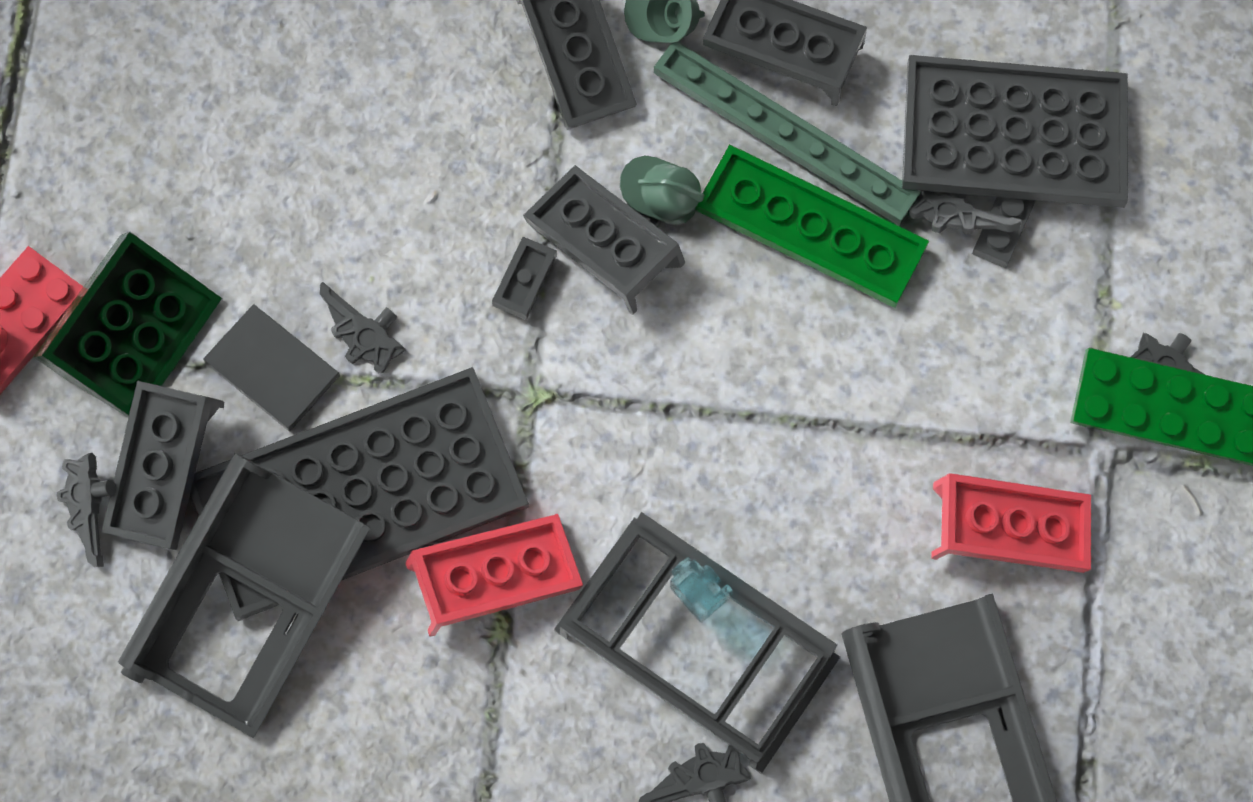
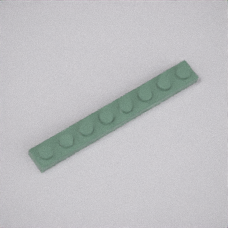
(786, 132)

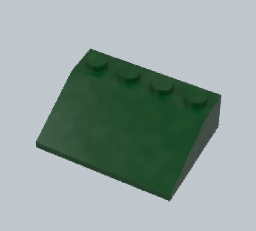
(128, 324)

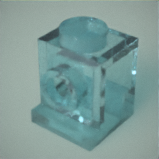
(698, 588)

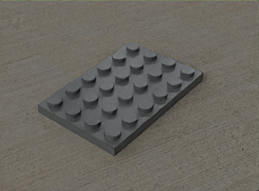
(1016, 131)

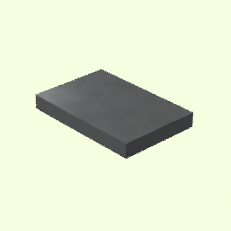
(271, 367)

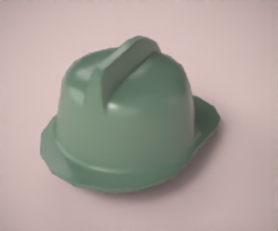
(662, 19)
(660, 189)

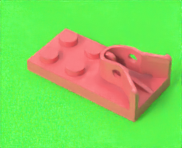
(31, 305)
(1014, 523)
(494, 571)

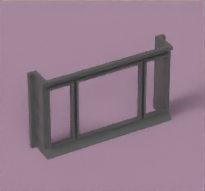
(743, 594)

